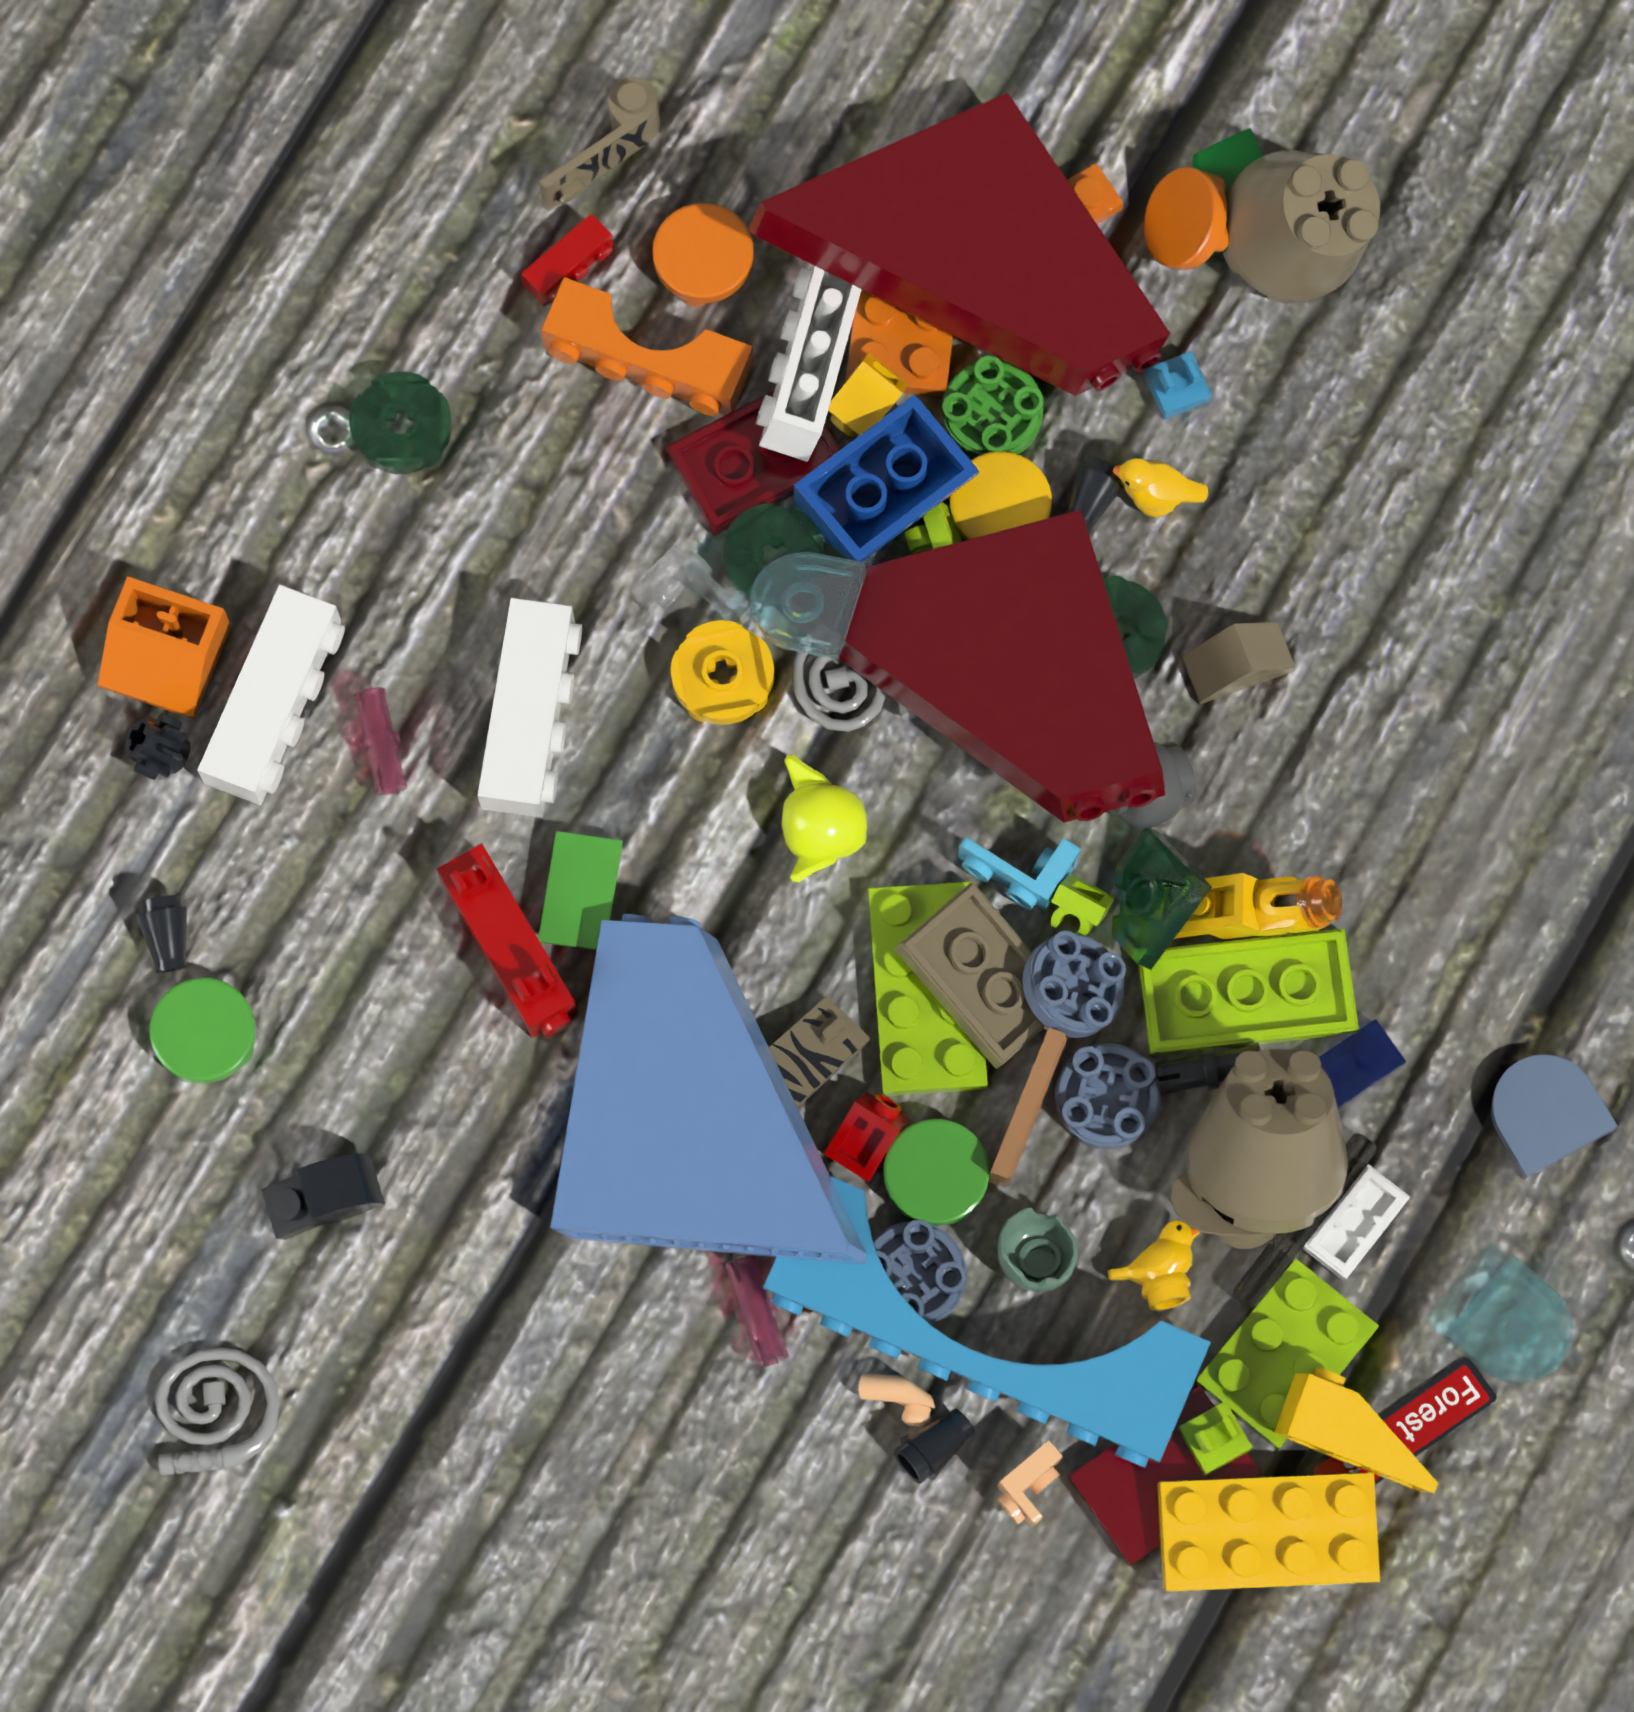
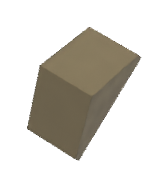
(1237, 660)

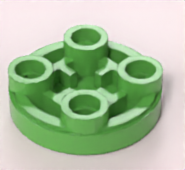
(992, 408)
(203, 1030)
(936, 1172)

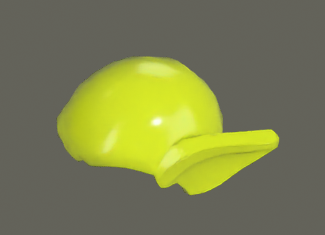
(820, 820)

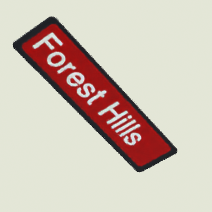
(1426, 1414)

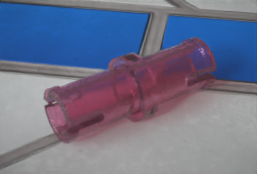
(380, 741)
(756, 1311)

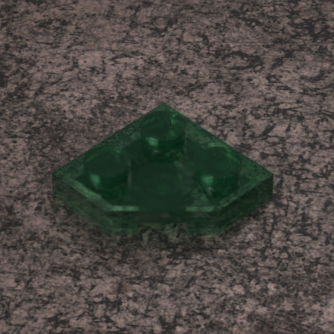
(1156, 897)

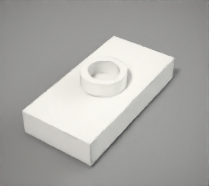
(1356, 1222)

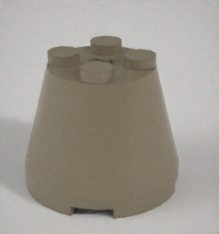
(1300, 223)
(1270, 1143)

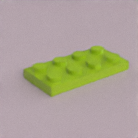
(918, 1039)

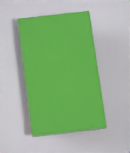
(579, 889)

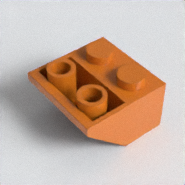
(162, 647)

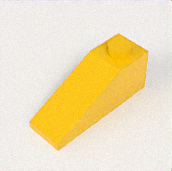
(1345, 1427)

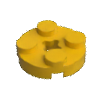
(697, 657)

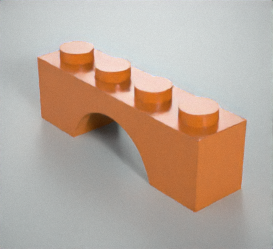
(704, 372)

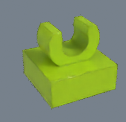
(936, 531)
(1082, 900)
(1215, 1438)

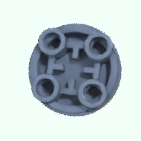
(1074, 984)
(1107, 1096)
(923, 1267)

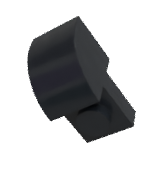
(323, 1193)

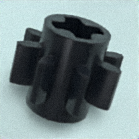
(157, 746)

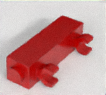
(508, 942)

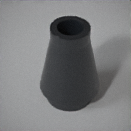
(1094, 490)
(164, 929)
(931, 1447)

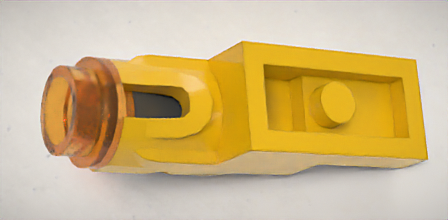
(1265, 907)

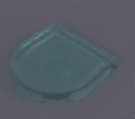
(807, 601)
(1515, 1326)

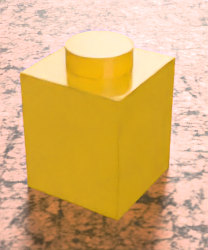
(865, 396)

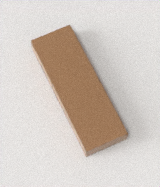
(1028, 1108)

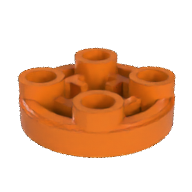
(1186, 218)
(703, 253)

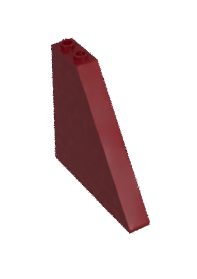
(981, 242)
(1015, 663)

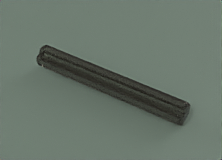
(1286, 1246)

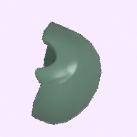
(1036, 1251)

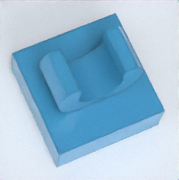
(1177, 385)

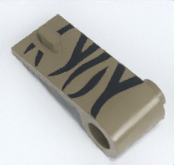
(633, 126)
(817, 1048)

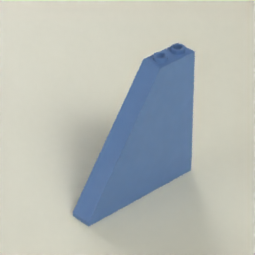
(684, 1114)

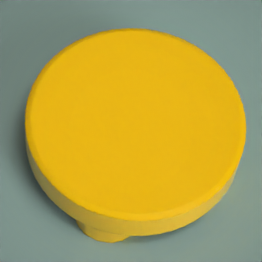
(1001, 497)

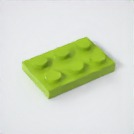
(1289, 1332)

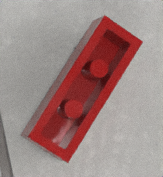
(568, 259)

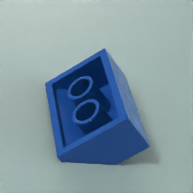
(883, 481)

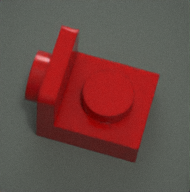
(867, 1134)

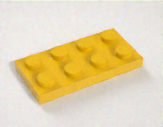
(1268, 1532)

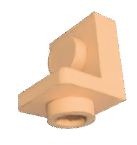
(1033, 1473)

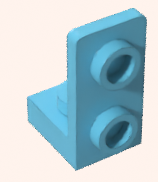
(1050, 871)

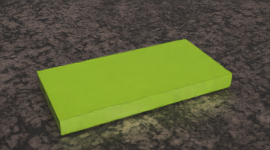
(1249, 993)

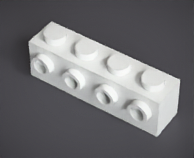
(810, 365)
(271, 695)
(528, 707)

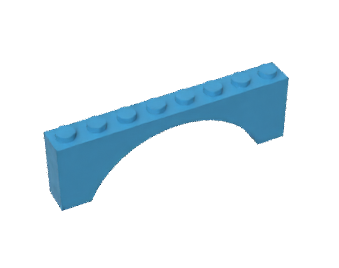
(1119, 1396)

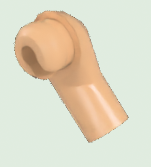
(899, 1390)

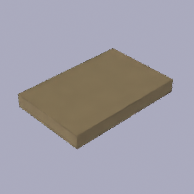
(975, 972)

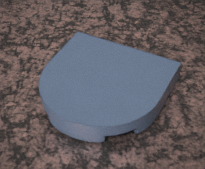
(1547, 1112)

